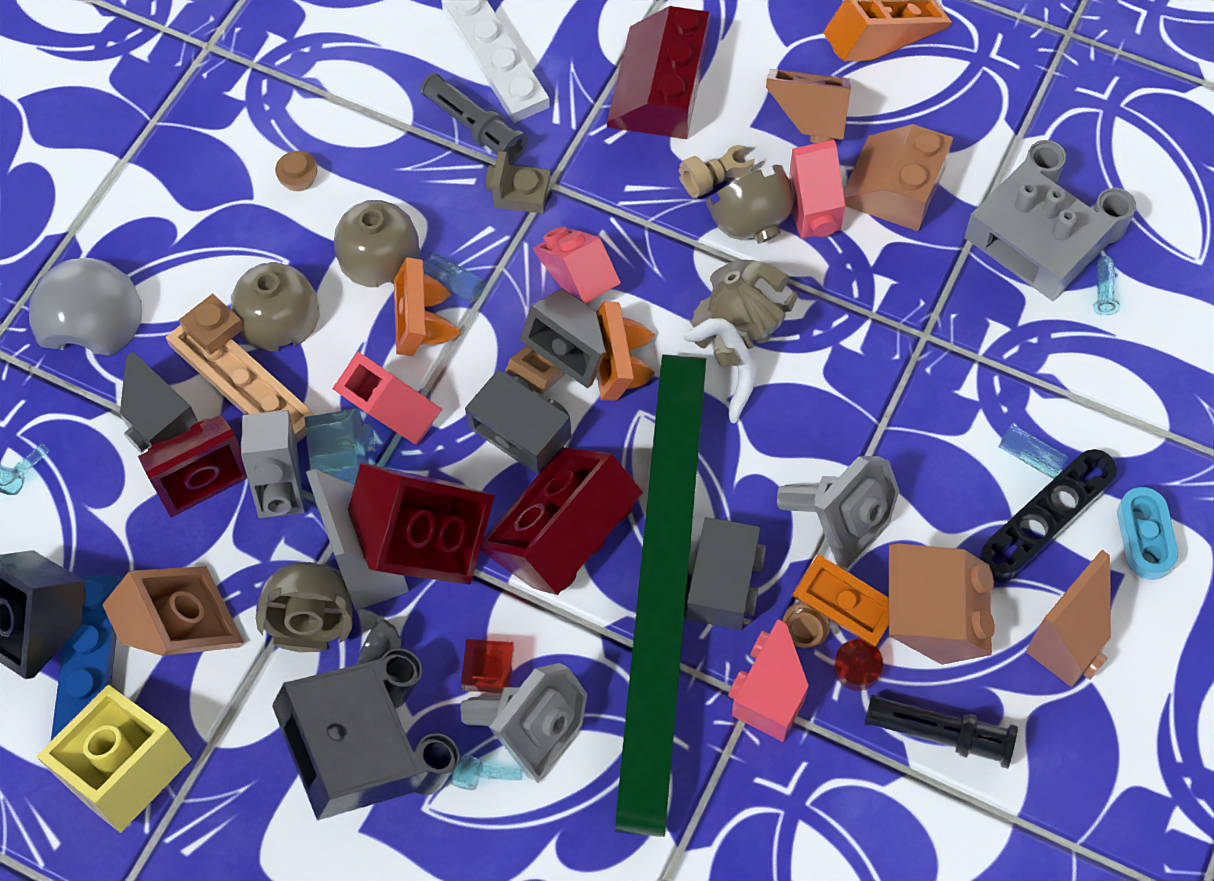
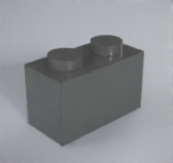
(519, 421)
(723, 574)

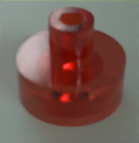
(858, 665)

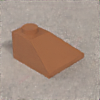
(812, 102)
(171, 612)
(1077, 626)

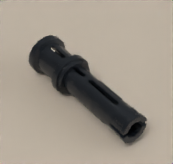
(882, 713)

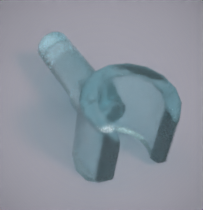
(13, 478)
(471, 769)

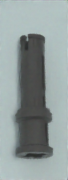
(486, 127)

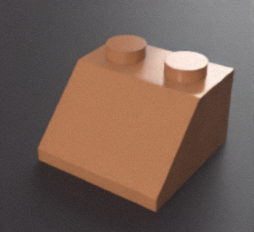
(898, 174)
(940, 602)

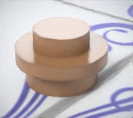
(296, 170)
(806, 625)

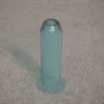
(1106, 300)

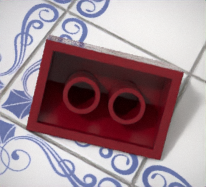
(661, 73)
(562, 518)
(418, 524)

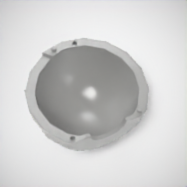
(86, 306)

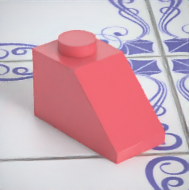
(817, 189)

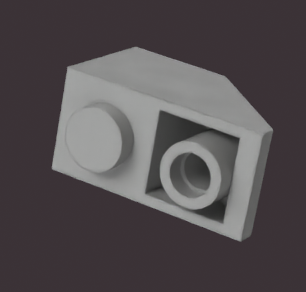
(272, 463)

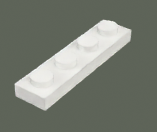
(497, 57)

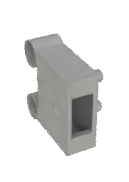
(1042, 228)

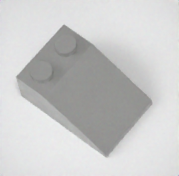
(363, 584)

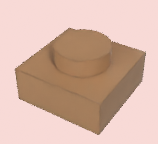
(211, 324)
(534, 369)

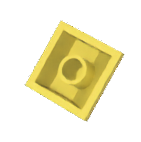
(115, 757)

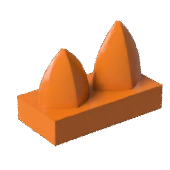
(412, 323)
(618, 368)
(844, 600)

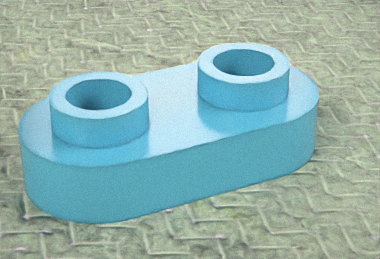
(1147, 536)

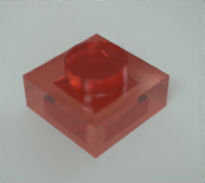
(487, 666)

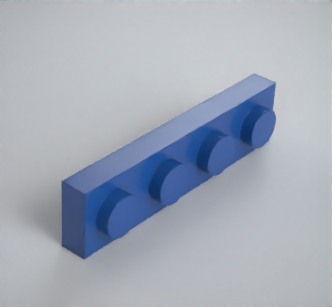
(87, 654)

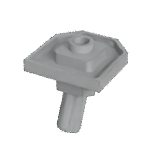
(848, 506)
(533, 719)

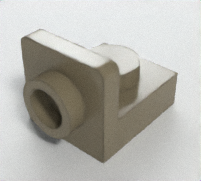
(517, 186)

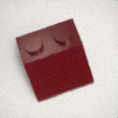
(194, 465)

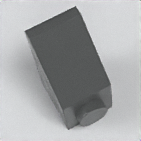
(566, 335)
(151, 406)

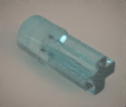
(454, 277)
(1032, 451)

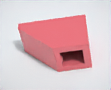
(577, 262)
(387, 398)
(774, 687)

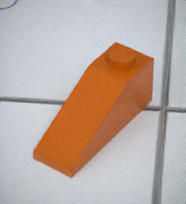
(877, 27)

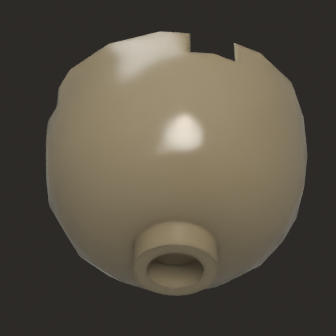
(753, 206)
(374, 242)
(275, 306)
(304, 607)

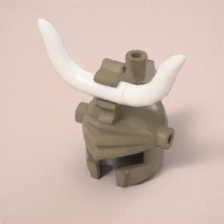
(736, 317)

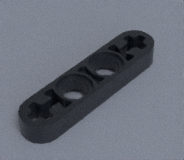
(1048, 515)

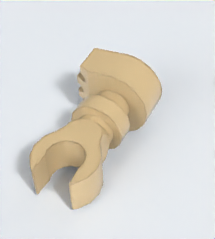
(700, 177)

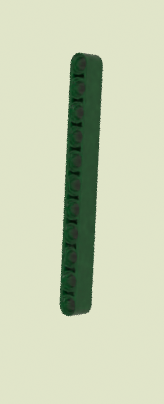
(661, 600)

